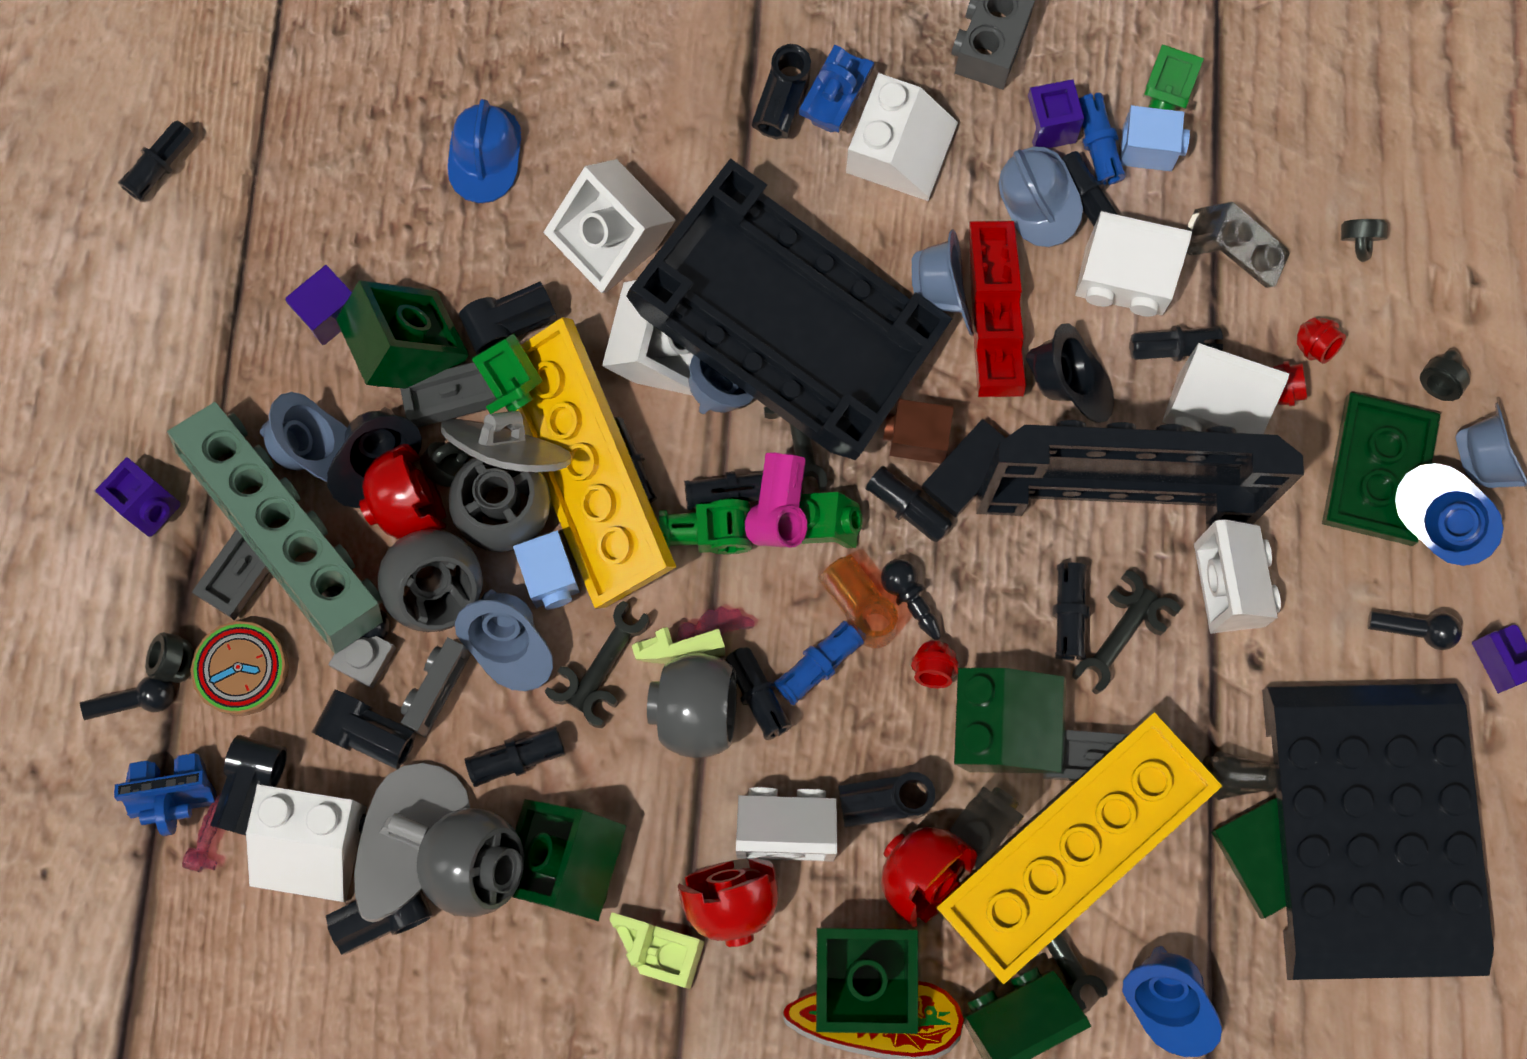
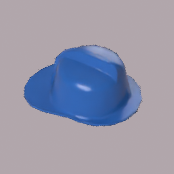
(484, 153)
(1449, 514)
(1173, 1004)

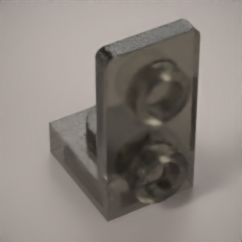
(1241, 238)
(987, 822)

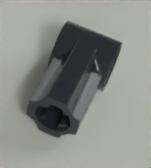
(782, 92)
(493, 320)
(356, 726)
(246, 765)
(880, 801)
(351, 931)

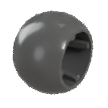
(474, 482)
(436, 599)
(694, 705)
(470, 862)

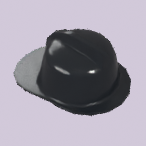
(1072, 373)
(366, 440)

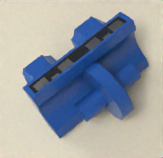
(836, 89)
(167, 797)

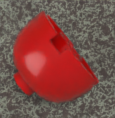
(400, 495)
(923, 871)
(729, 901)

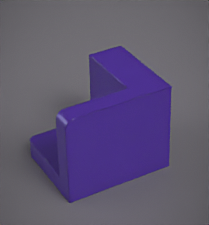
(1055, 114)
(319, 303)
(1503, 657)

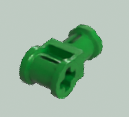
(709, 527)

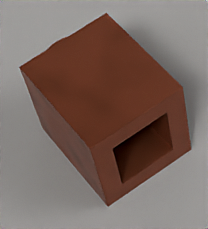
(919, 431)

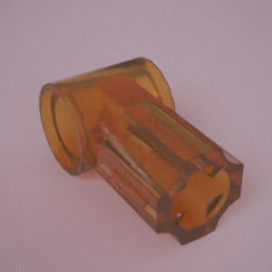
(858, 599)

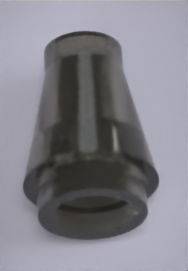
(1240, 775)

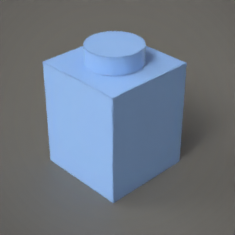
(1153, 138)
(546, 571)

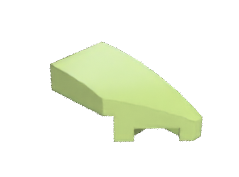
(662, 649)
(659, 951)

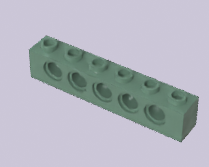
(336, 619)

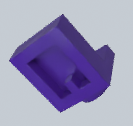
(138, 497)

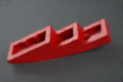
(996, 309)

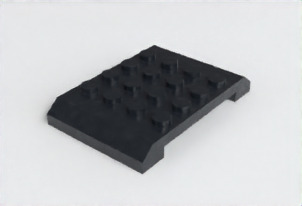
(786, 314)
(1219, 469)
(1378, 832)

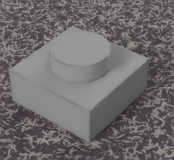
(364, 659)

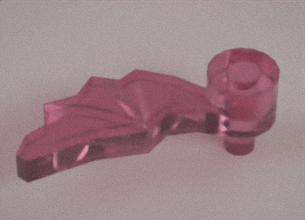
(720, 619)
(197, 858)

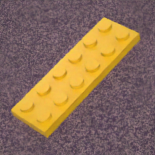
(599, 491)
(1078, 847)

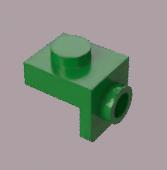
(1172, 78)
(507, 374)
(831, 518)

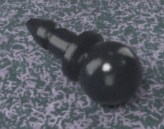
(900, 579)

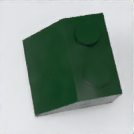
(399, 334)
(1010, 721)
(567, 858)
(867, 980)
(1025, 1019)

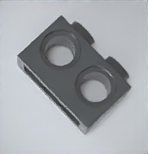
(993, 33)

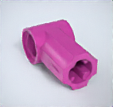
(777, 517)

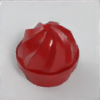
(1320, 339)
(1295, 387)
(935, 664)

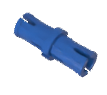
(1101, 139)
(819, 662)

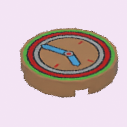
(239, 668)

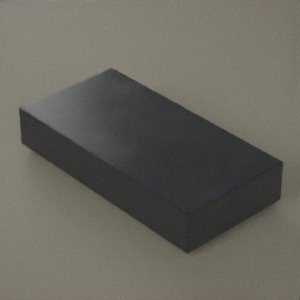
(963, 471)

